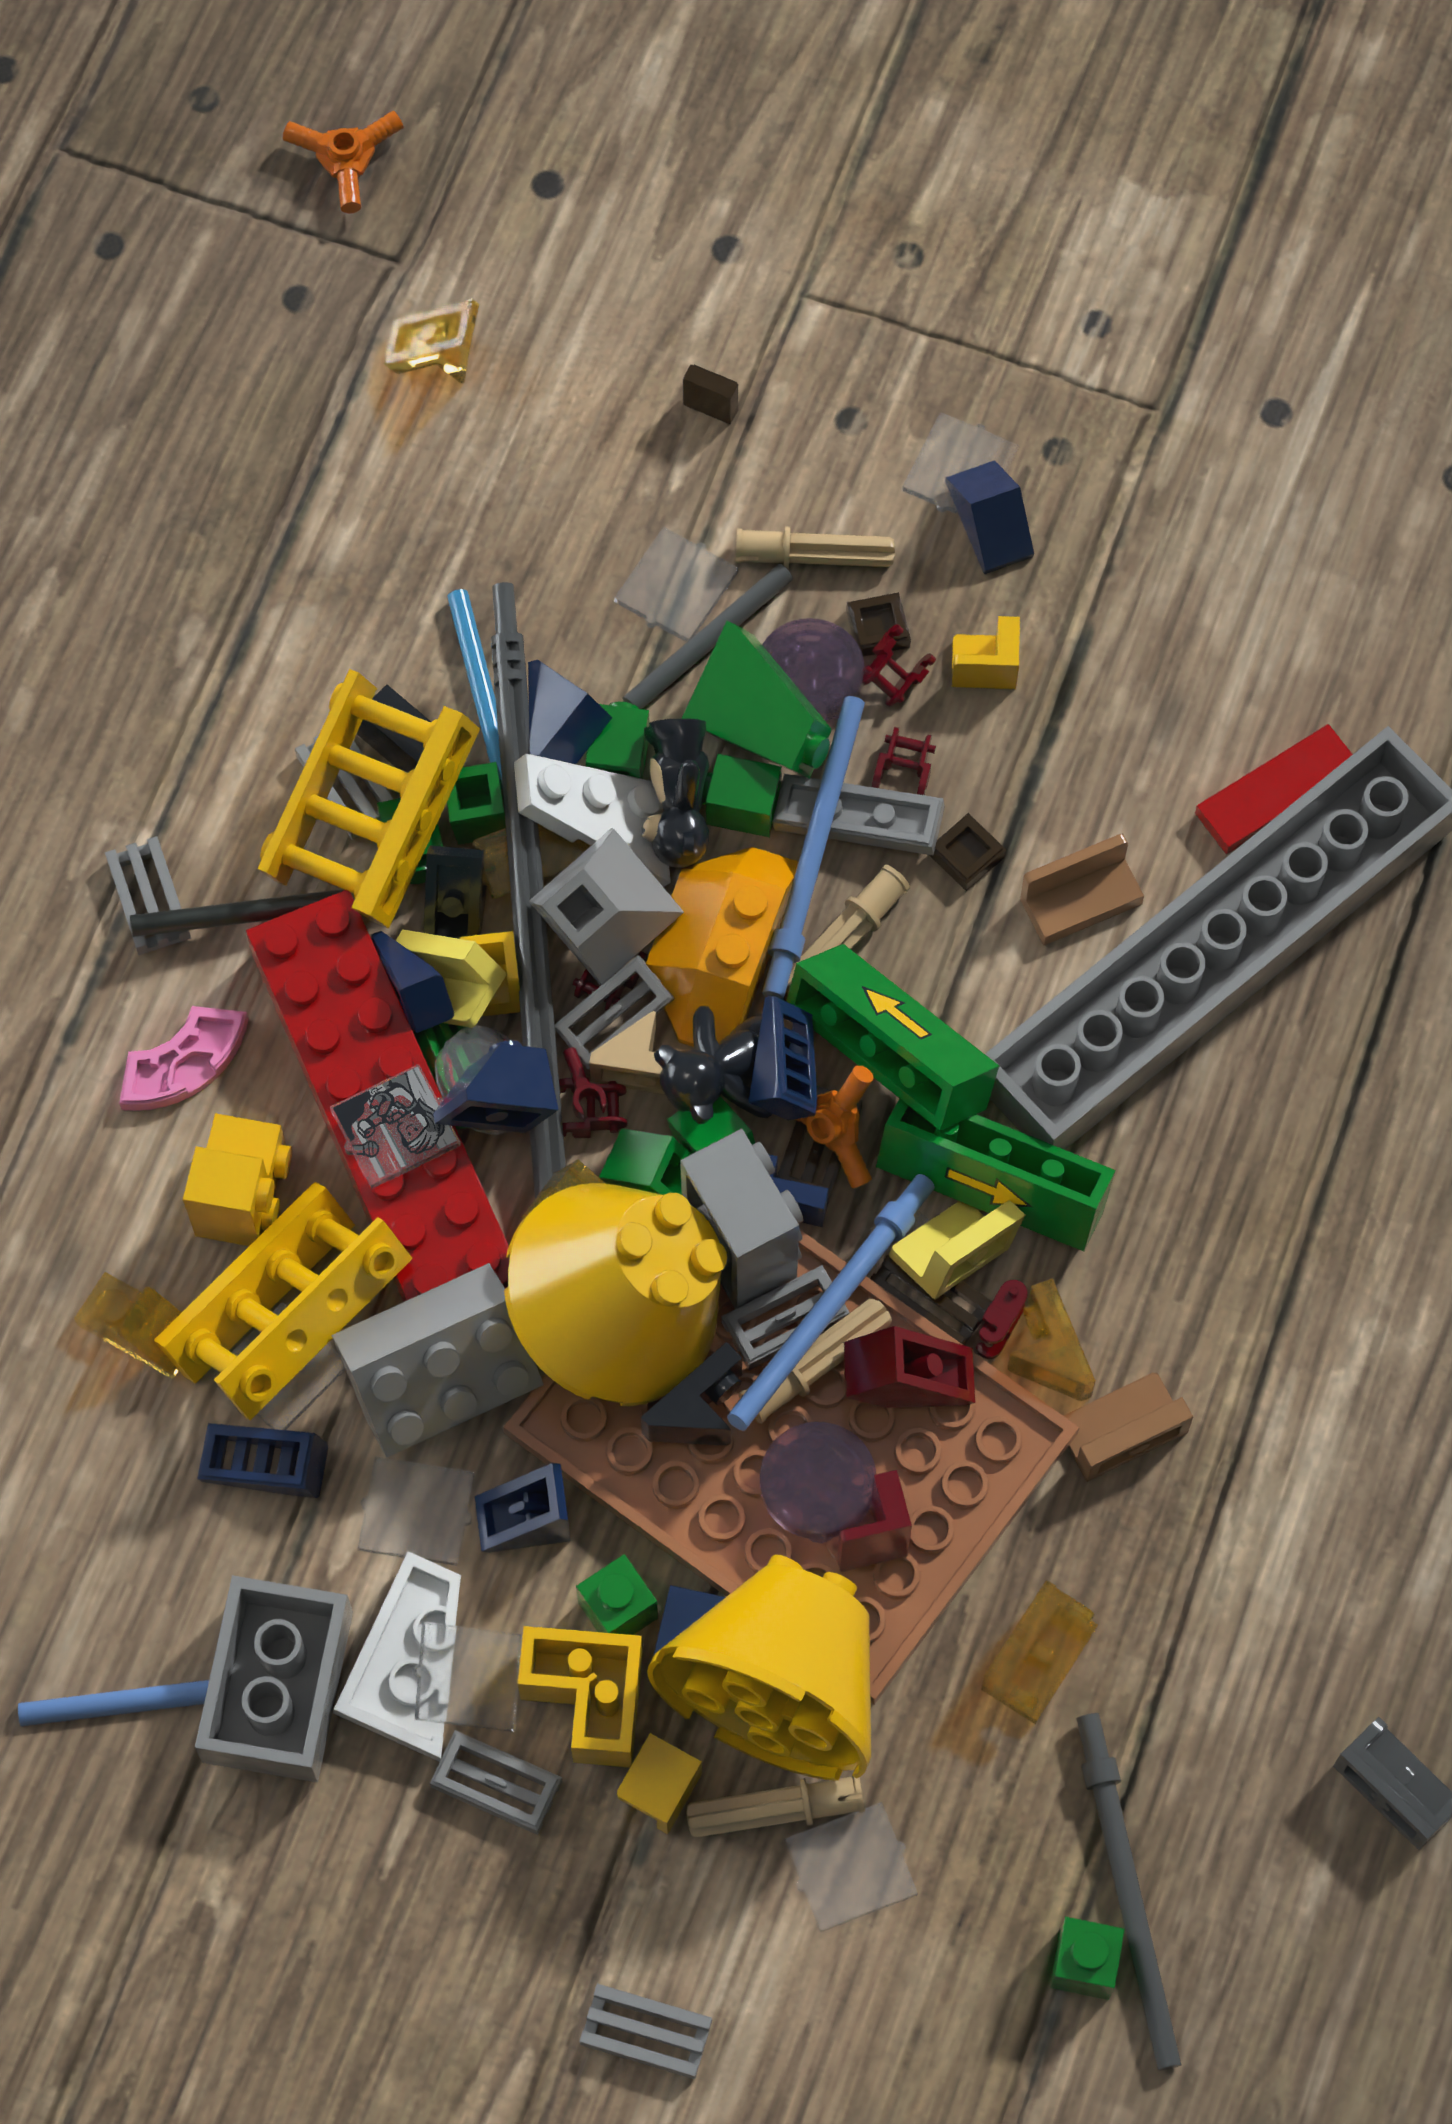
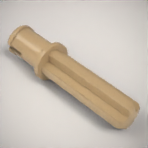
(813, 548)
(860, 914)
(826, 1353)
(775, 1806)

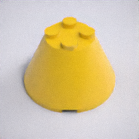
(615, 1290)
(779, 1671)

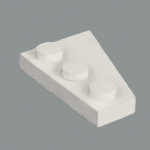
(588, 803)
(382, 1682)

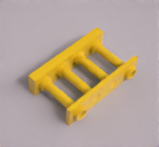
(400, 839)
(260, 1278)

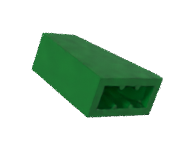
(757, 705)

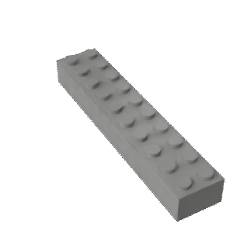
(1220, 941)

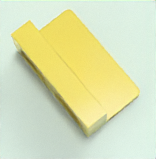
(466, 970)
(956, 1245)

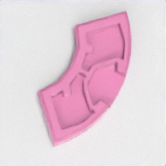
(185, 1062)

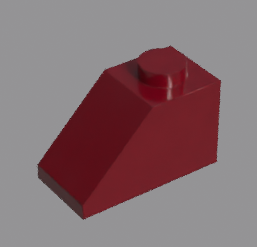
(908, 1370)

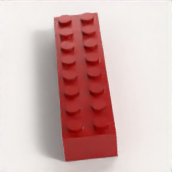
(349, 1038)

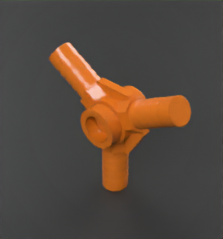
(345, 152)
(838, 1124)

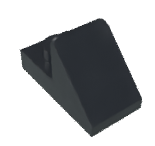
(454, 892)
(685, 1410)

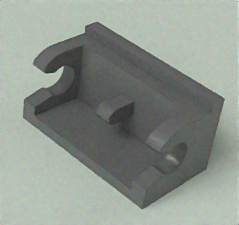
(1396, 1783)

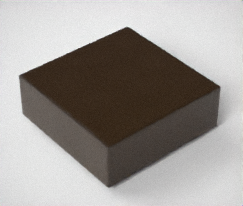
(710, 393)
(873, 618)
(967, 852)

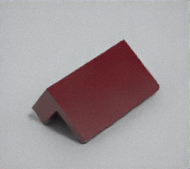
(885, 1538)

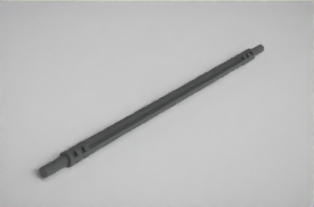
(525, 874)

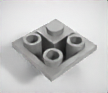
(606, 906)

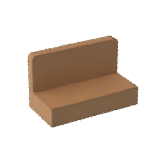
(1080, 890)
(1126, 1425)

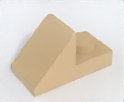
(629, 1058)

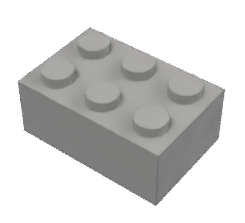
(748, 1213)
(436, 1360)
(274, 1679)

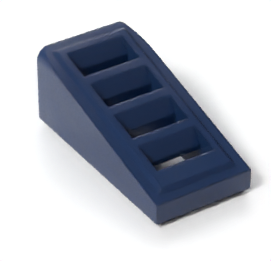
(416, 984)
(779, 1087)
(308, 1470)

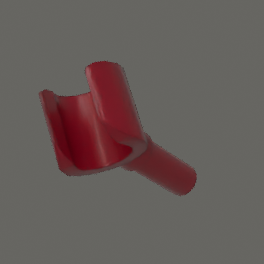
(582, 1083)

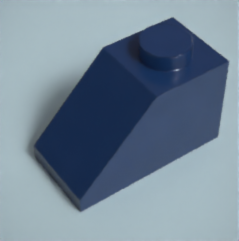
(502, 1091)

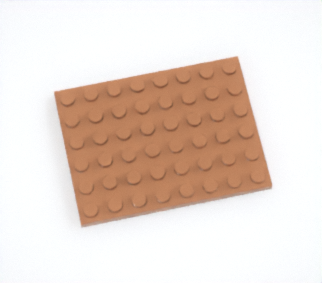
(703, 1505)

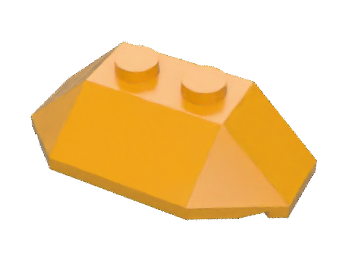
(722, 938)

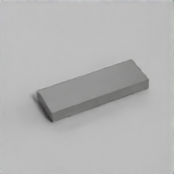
(864, 815)

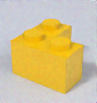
(236, 1180)
(597, 1676)

